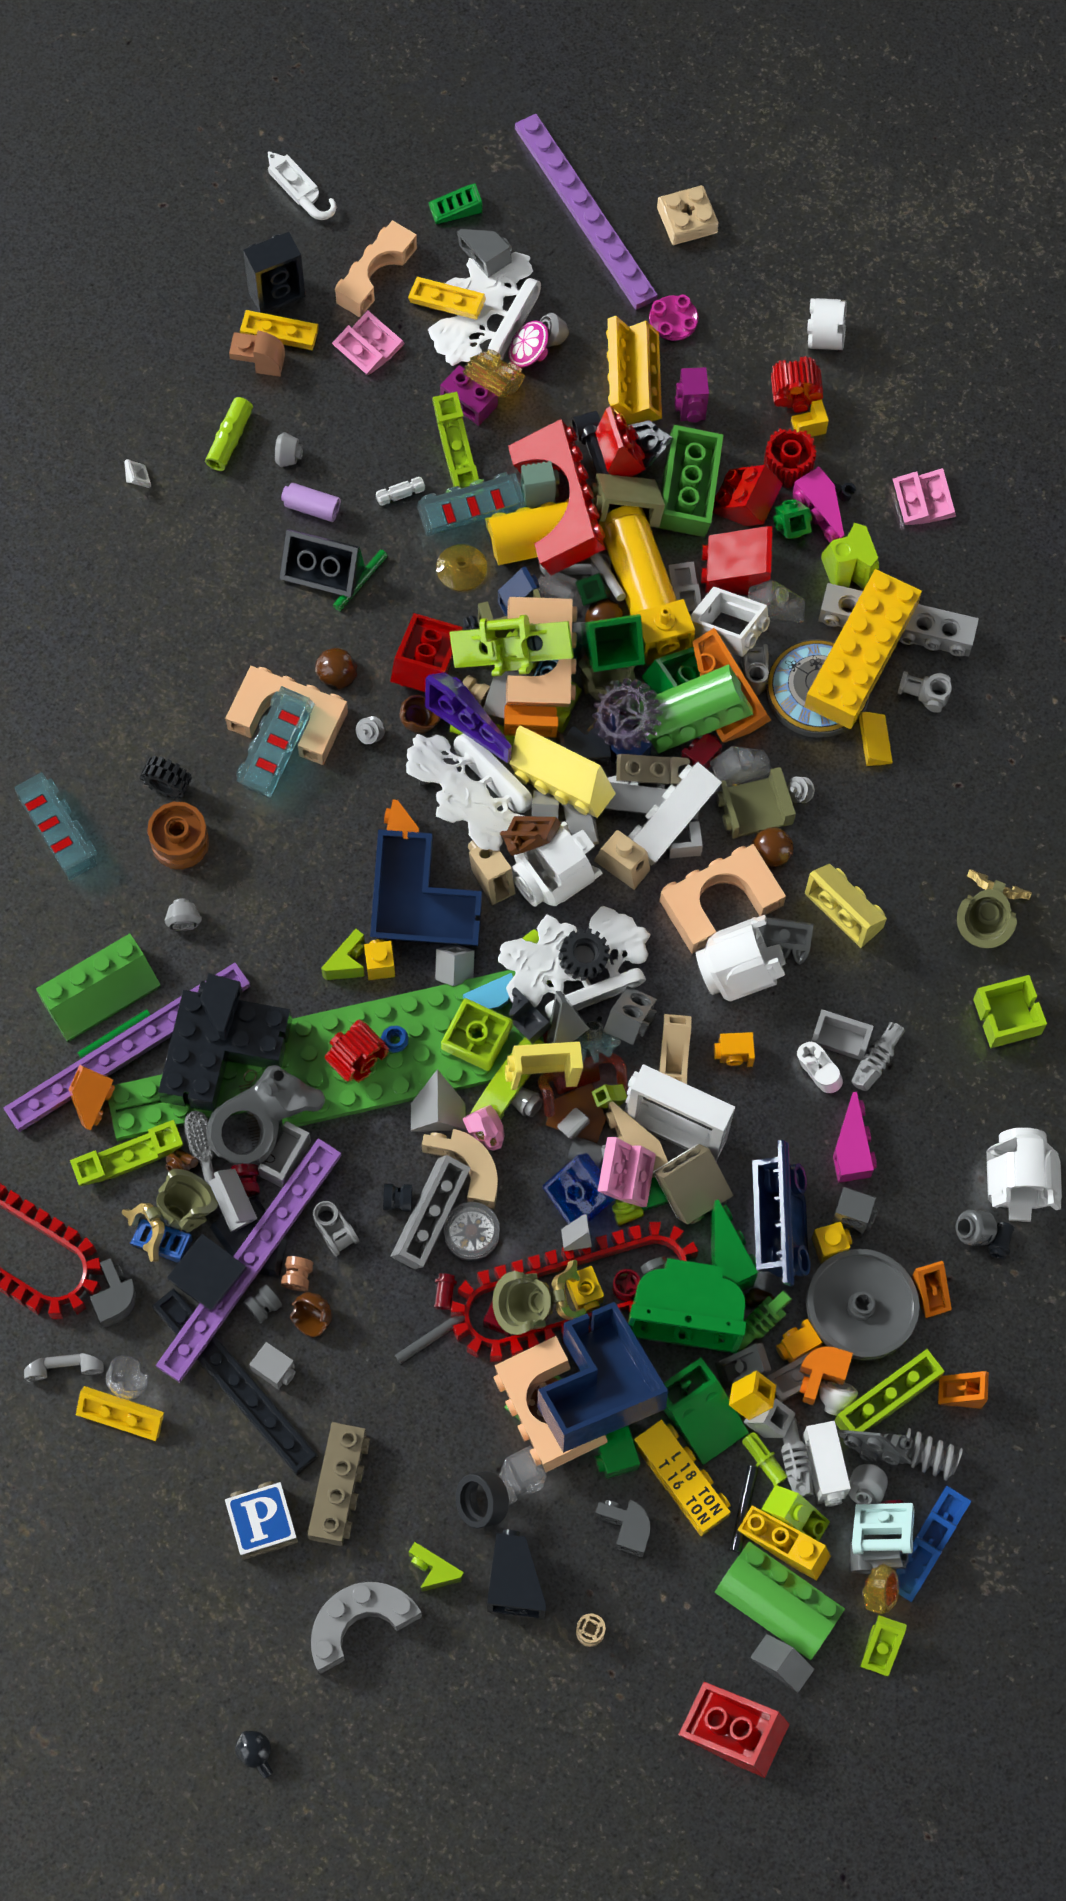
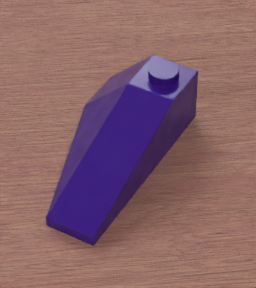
(456, 705)

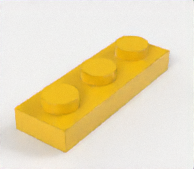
(447, 298)
(287, 330)
(119, 1413)

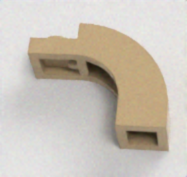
(675, 1046)
(472, 1153)

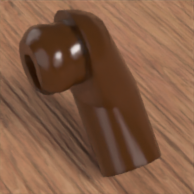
(756, 1297)

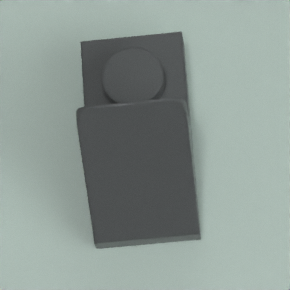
(742, 1364)

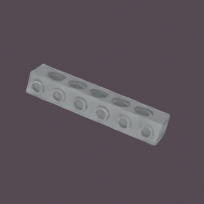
(934, 619)

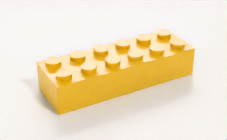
(862, 649)

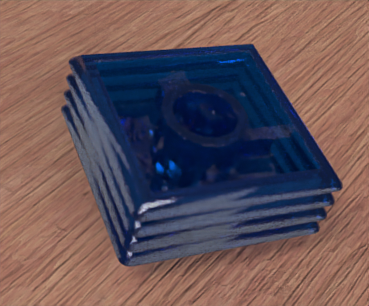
(566, 1184)

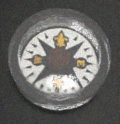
(471, 1231)

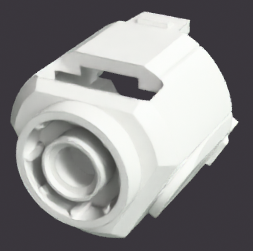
(555, 869)
(739, 961)
(1023, 1173)

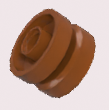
(178, 835)

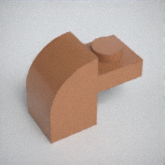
(263, 350)

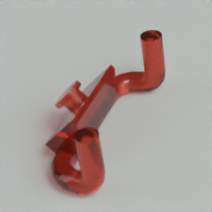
(589, 1075)

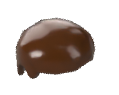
(603, 610)
(336, 668)
(416, 716)
(774, 846)
(311, 1314)

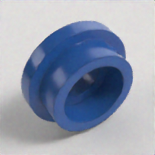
(399, 1032)

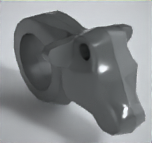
(269, 1101)

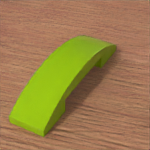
(454, 439)
(498, 1091)
(127, 1156)

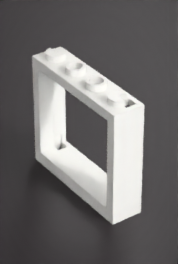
(683, 1100)

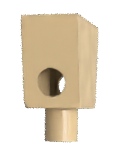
(622, 857)
(492, 873)

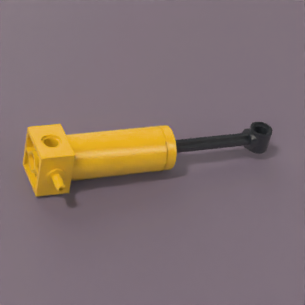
(639, 564)

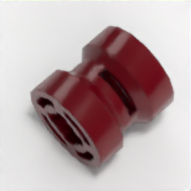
(247, 1175)
(627, 1280)

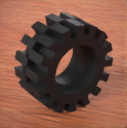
(165, 777)
(576, 967)

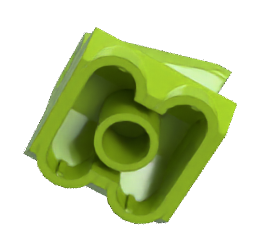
(851, 558)

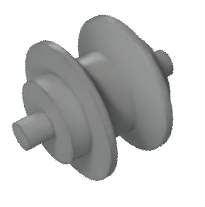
(370, 730)
(800, 789)

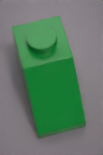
(618, 1454)

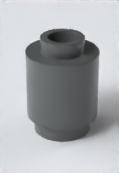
(585, 1146)

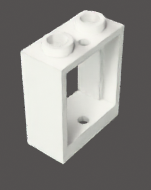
(736, 606)
(826, 1463)

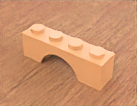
(392, 247)

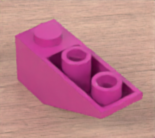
(819, 494)
(852, 1151)

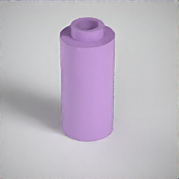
(311, 502)

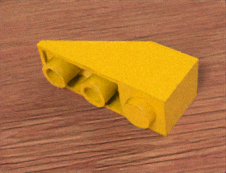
(785, 1542)

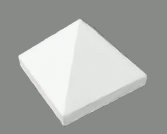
(137, 474)

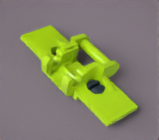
(511, 653)

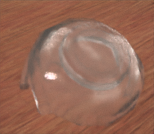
(125, 1378)

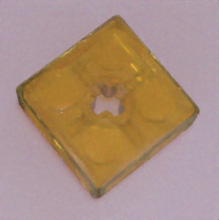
(494, 373)

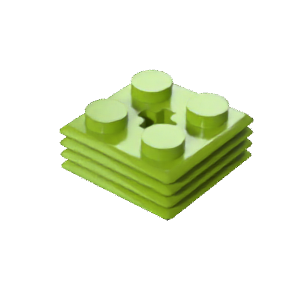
(470, 1019)

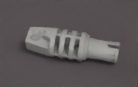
(877, 1058)
(797, 1462)

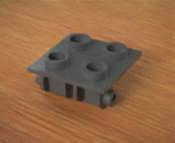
(878, 1446)

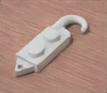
(298, 185)

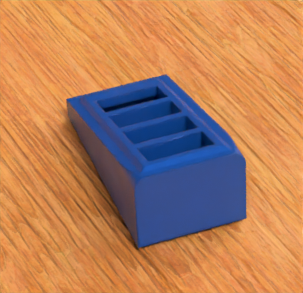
(181, 1250)

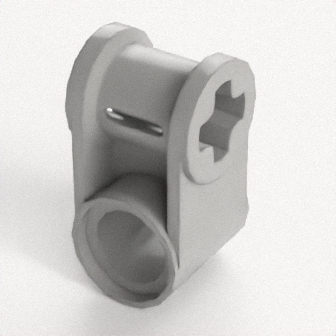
(756, 665)
(337, 1231)

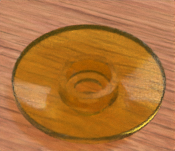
(461, 577)

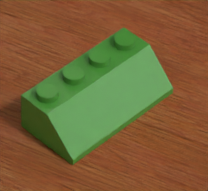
(98, 987)

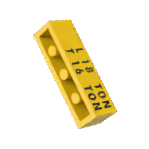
(682, 1478)

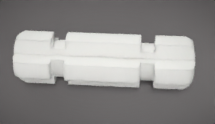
(400, 491)

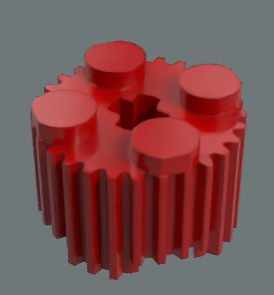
(796, 384)
(790, 455)
(356, 1052)

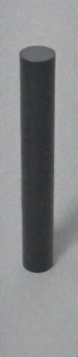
(744, 1506)

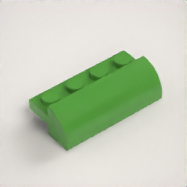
(699, 708)
(779, 1600)

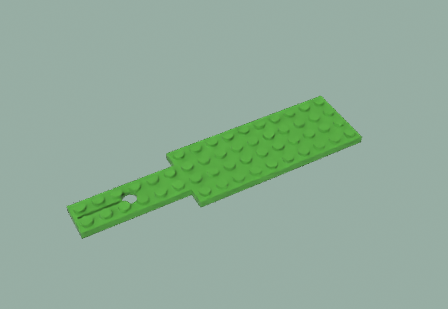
(393, 1080)

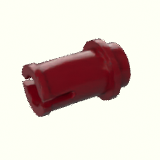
(444, 1292)

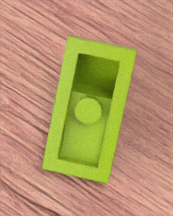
(341, 963)
(441, 1572)
(883, 1645)

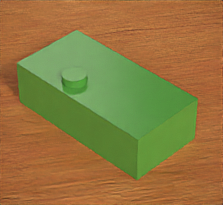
(690, 480)

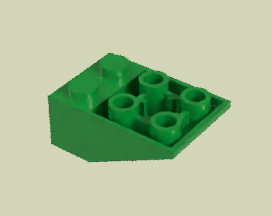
(729, 1249)
(702, 1411)

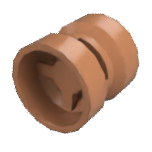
(297, 1273)

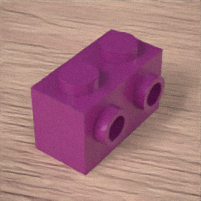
(692, 394)
(474, 399)

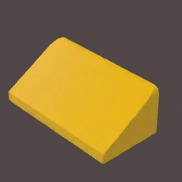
(875, 739)

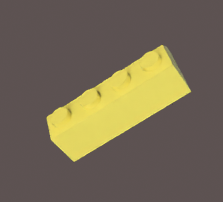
(560, 773)

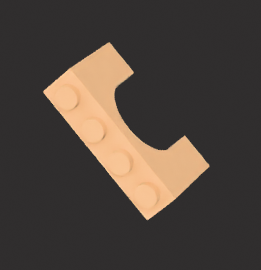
(554, 687)
(255, 698)
(743, 869)
(519, 1379)

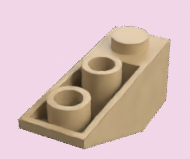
(634, 1134)

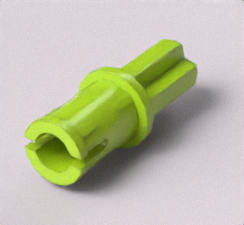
(764, 1458)

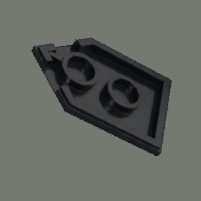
(651, 440)
(233, 1240)

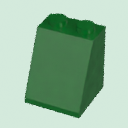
(613, 642)

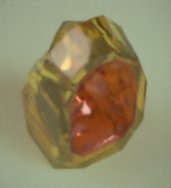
(881, 1589)

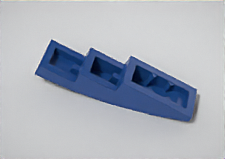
(931, 1541)

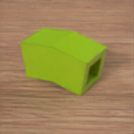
(609, 1093)

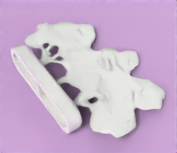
(453, 333)
(463, 797)
(540, 961)

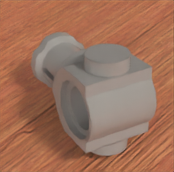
(924, 689)

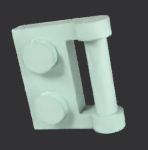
(883, 1520)

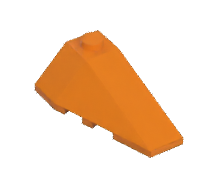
(713, 654)

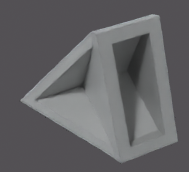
(437, 1107)

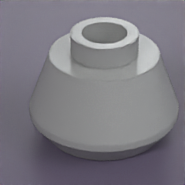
(557, 329)
(287, 450)
(182, 915)

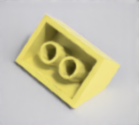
(845, 904)

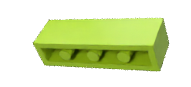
(891, 1394)

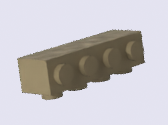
(337, 1484)

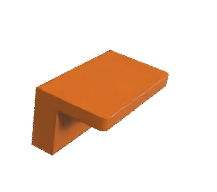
(538, 719)

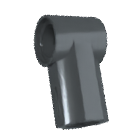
(868, 1560)

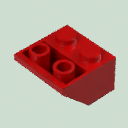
(619, 445)
(747, 495)

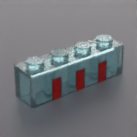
(470, 504)
(275, 741)
(56, 826)

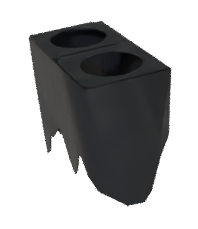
(588, 746)

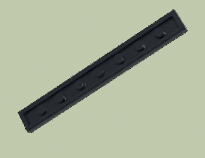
(241, 1389)

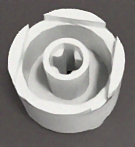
(827, 324)

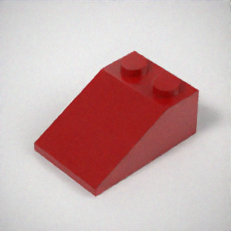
(423, 652)
(735, 1728)

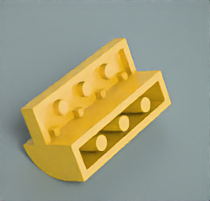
(634, 371)
(516, 532)

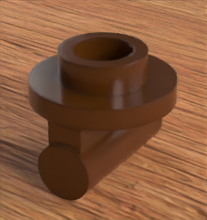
(181, 1160)

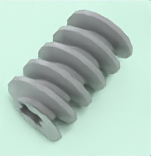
(932, 1456)

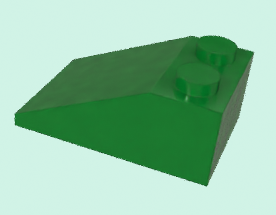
(672, 670)

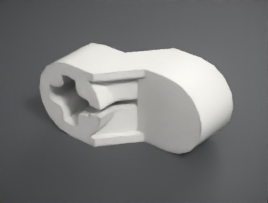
(828, 1076)

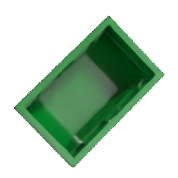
(690, 1302)

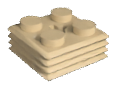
(675, 210)

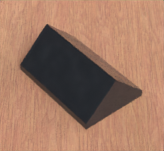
(321, 563)

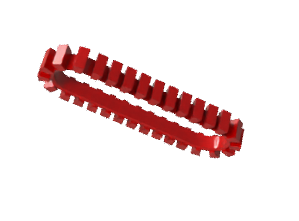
(54, 1232)
(467, 1292)

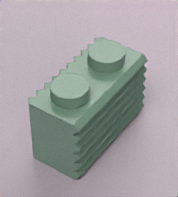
(539, 484)

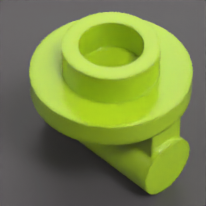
(626, 1212)

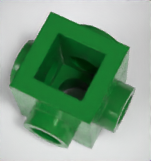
(799, 520)

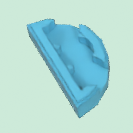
(491, 995)

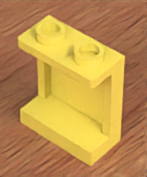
(545, 1059)

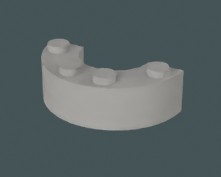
(350, 1605)

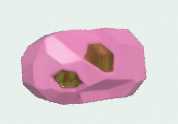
(486, 1127)

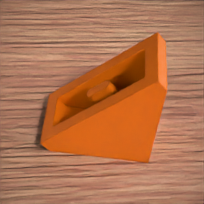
(932, 1289)
(964, 1389)

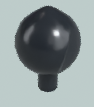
(254, 1751)

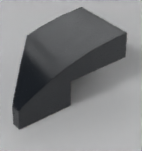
(527, 1018)

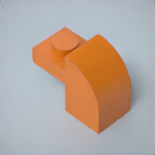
(824, 1364)

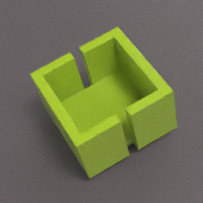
(1006, 1011)

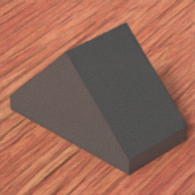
(565, 1021)
(782, 1662)

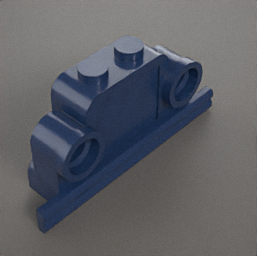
(780, 1216)

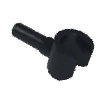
(846, 487)

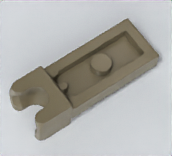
(649, 769)

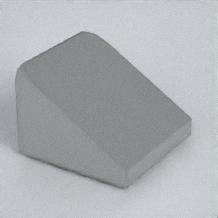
(573, 1123)
(576, 1234)

